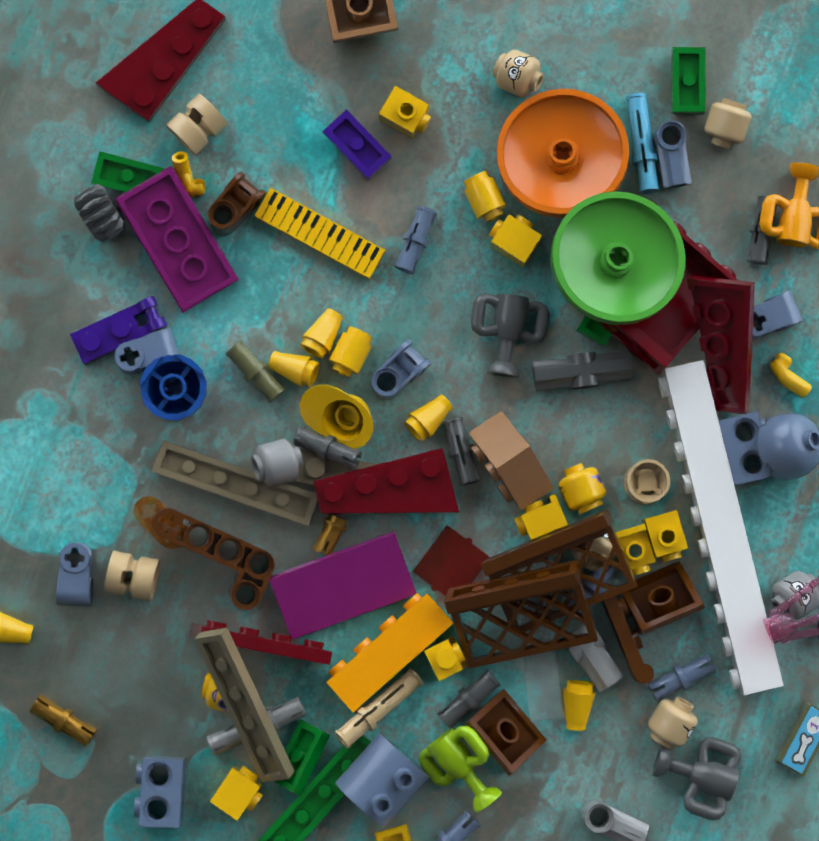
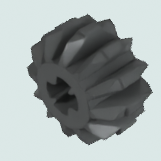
(99, 213)

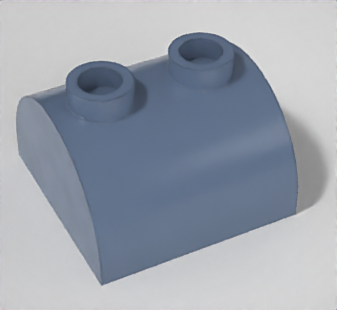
(381, 780)

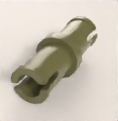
(255, 371)

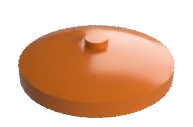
(561, 151)

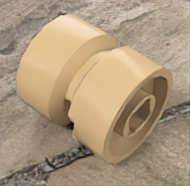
(185, 125)
(646, 482)
(143, 580)

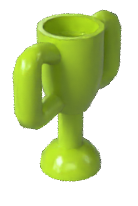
(457, 761)

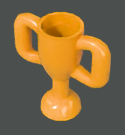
(797, 215)

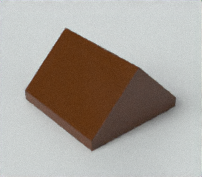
(662, 598)
(506, 731)

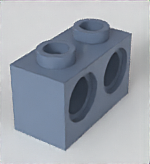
(738, 449)
(170, 793)

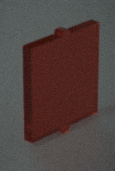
(450, 562)

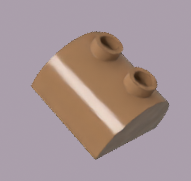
(360, 18)

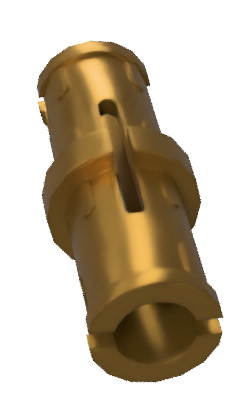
(63, 720)

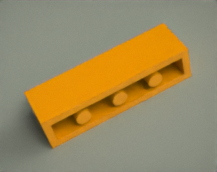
(388, 653)

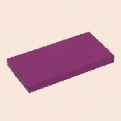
(176, 239)
(342, 585)

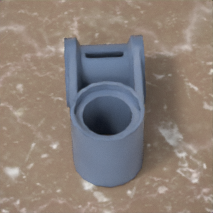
(776, 315)
(148, 348)
(400, 370)
(75, 583)

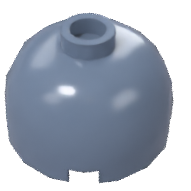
(789, 445)

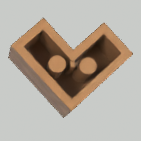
(510, 461)

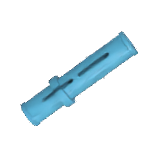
(647, 180)

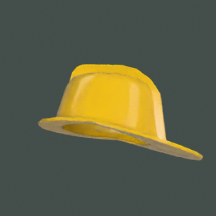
(337, 414)

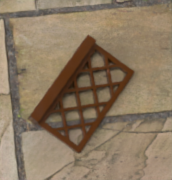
(556, 543)
(514, 588)

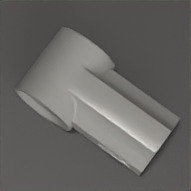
(595, 661)
(616, 824)

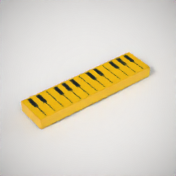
(320, 233)

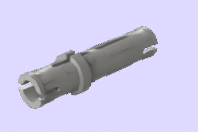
(278, 715)

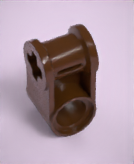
(236, 202)

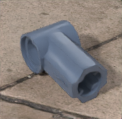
(672, 158)

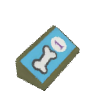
(801, 741)

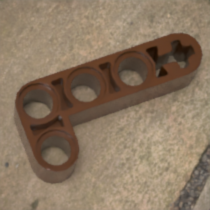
(210, 549)

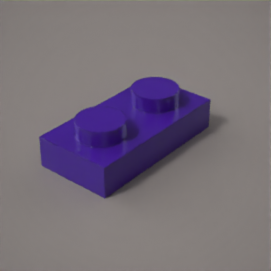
(357, 144)

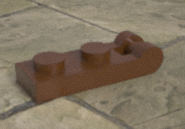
(628, 640)

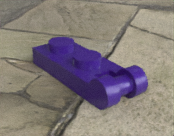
(107, 334)

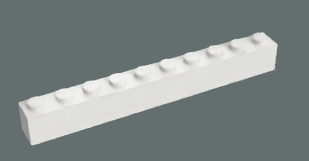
(721, 528)

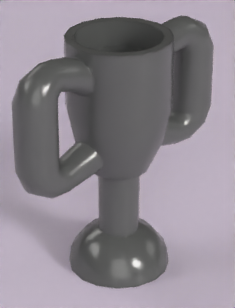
(509, 326)
(704, 776)

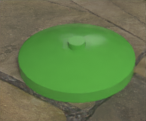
(618, 258)

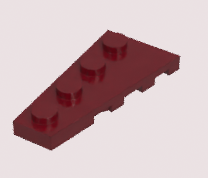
(159, 64)
(726, 332)
(398, 486)
(277, 644)

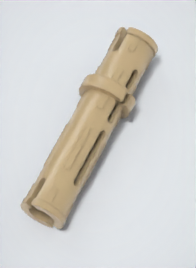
(367, 717)

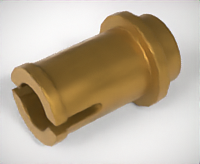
(330, 532)

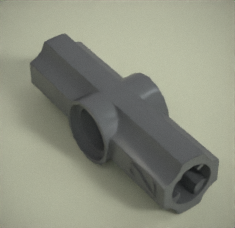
(583, 370)

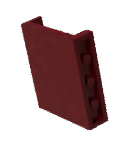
(667, 332)

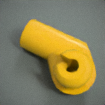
(182, 167)
(786, 377)

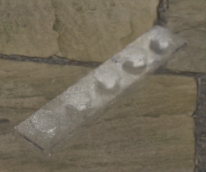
(543, 670)

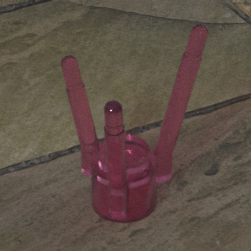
(782, 626)

